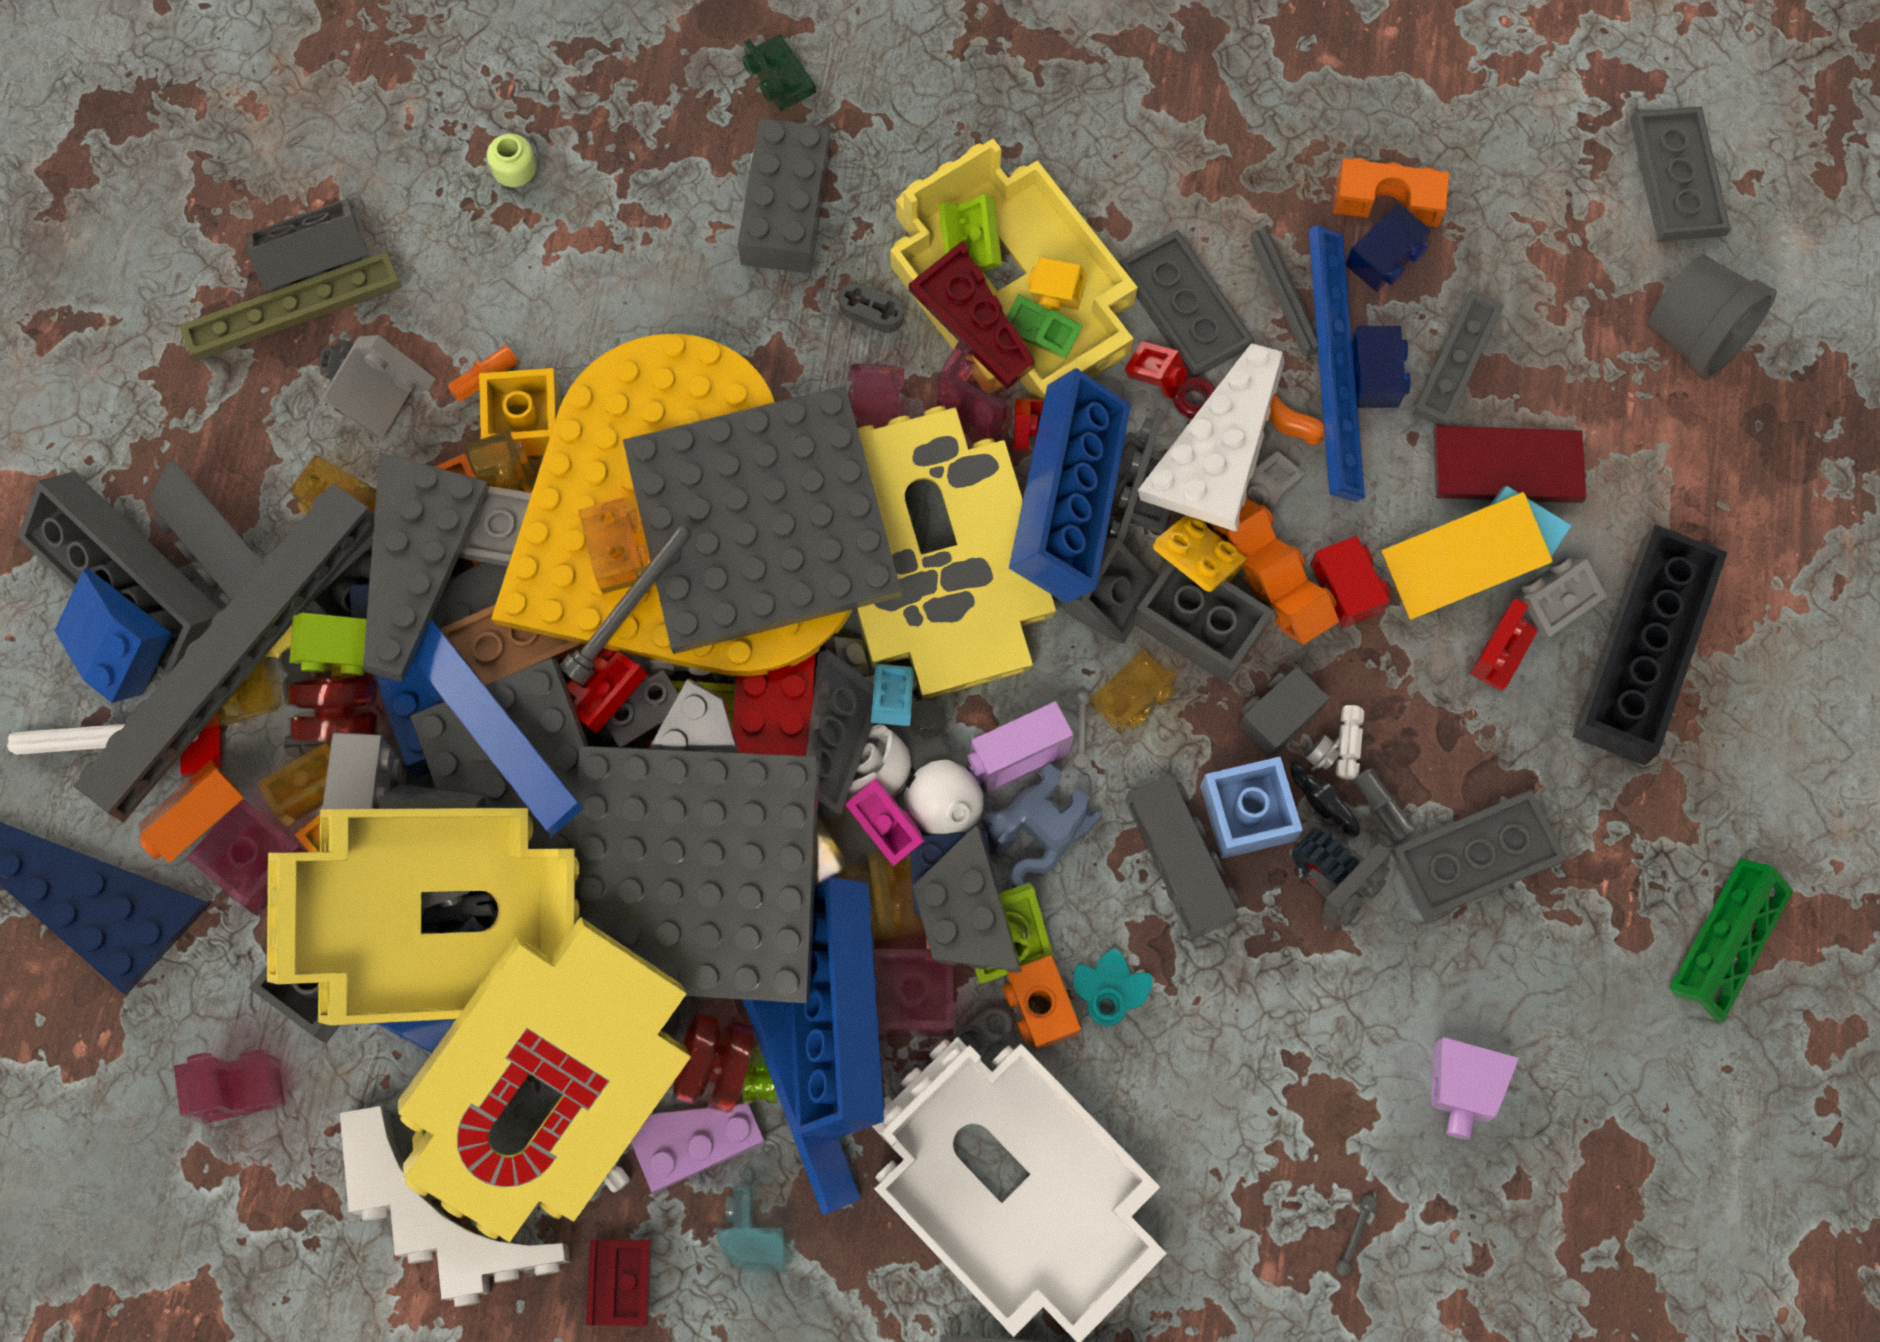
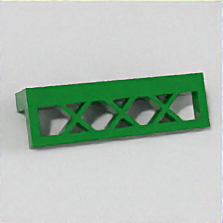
(1730, 932)

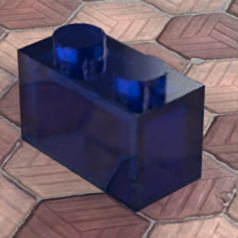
(1388, 248)
(1379, 366)

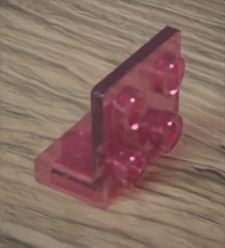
(972, 404)

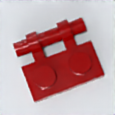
(607, 688)

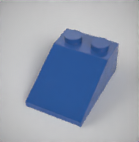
(110, 639)

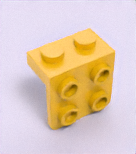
(1199, 553)

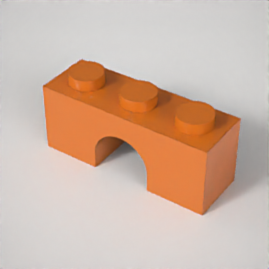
(1417, 189)

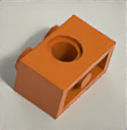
(1043, 980)

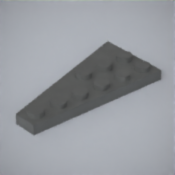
(417, 539)

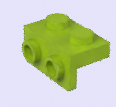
(975, 225)

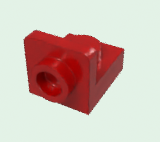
(1157, 367)
(1026, 420)

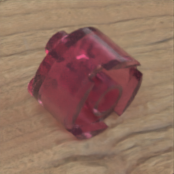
(875, 393)

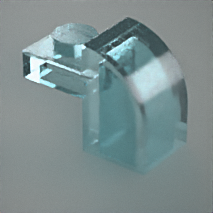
(749, 1247)

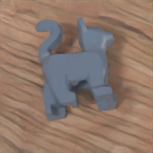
(1042, 819)

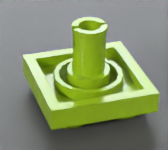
(1026, 929)

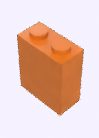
(188, 813)

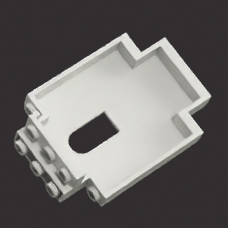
(1062, 1233)

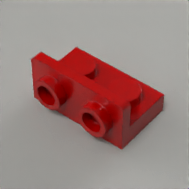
(1505, 647)

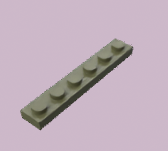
(289, 306)

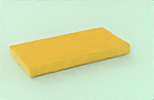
(1466, 556)

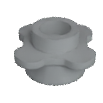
(1323, 753)

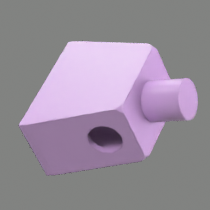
(1468, 1083)

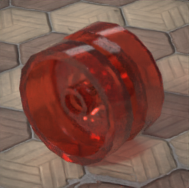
(332, 705)
(715, 1064)

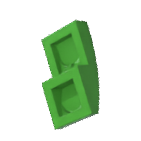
(1043, 326)

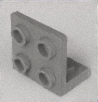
(375, 383)

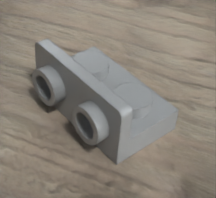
(1561, 594)

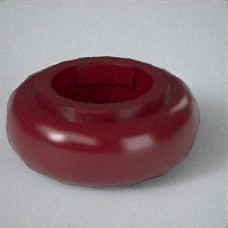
(1188, 385)

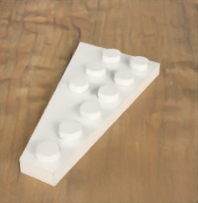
(1218, 450)

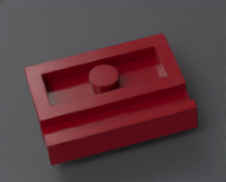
(618, 1283)

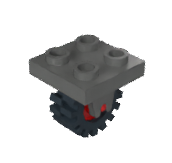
(1340, 874)

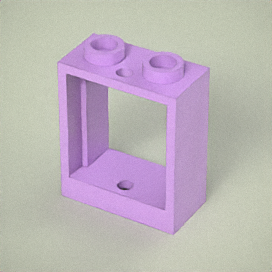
(1020, 747)

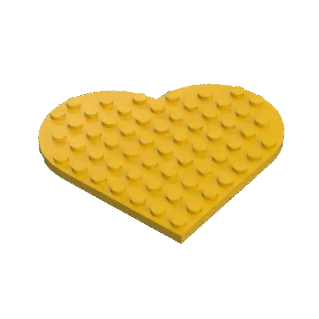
(620, 396)

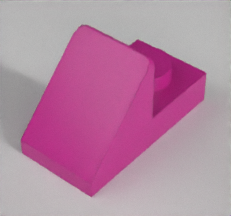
(885, 822)

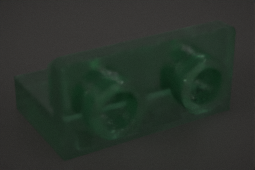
(779, 72)

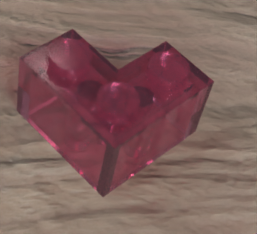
(223, 1090)

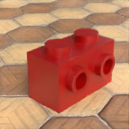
(1350, 577)

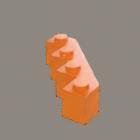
(1277, 575)

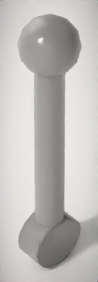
(1081, 759)

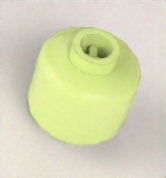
(511, 160)

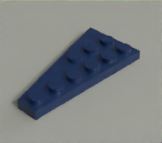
(97, 909)

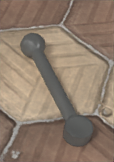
(1368, 1204)

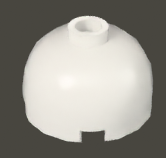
(883, 759)
(944, 798)

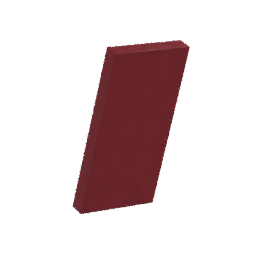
(1532, 461)

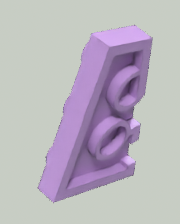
(690, 1141)

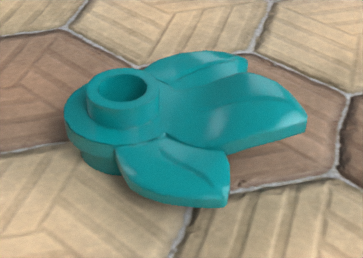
(1112, 983)

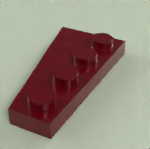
(964, 304)

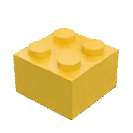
(521, 403)

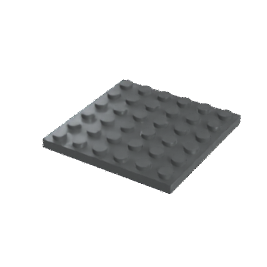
(773, 514)
(703, 865)

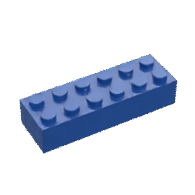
(1070, 487)
(837, 1030)

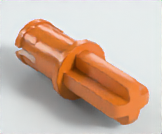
(468, 383)

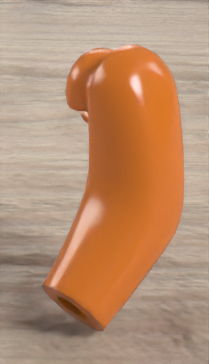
(1295, 423)

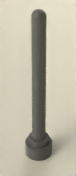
(580, 664)

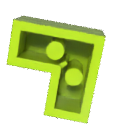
(328, 644)

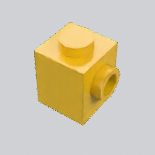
(1057, 284)

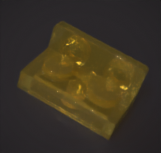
(1132, 692)

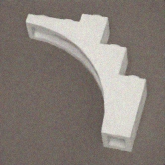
(418, 1226)

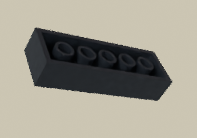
(1650, 645)

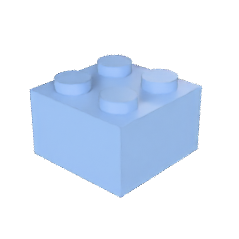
(1250, 807)

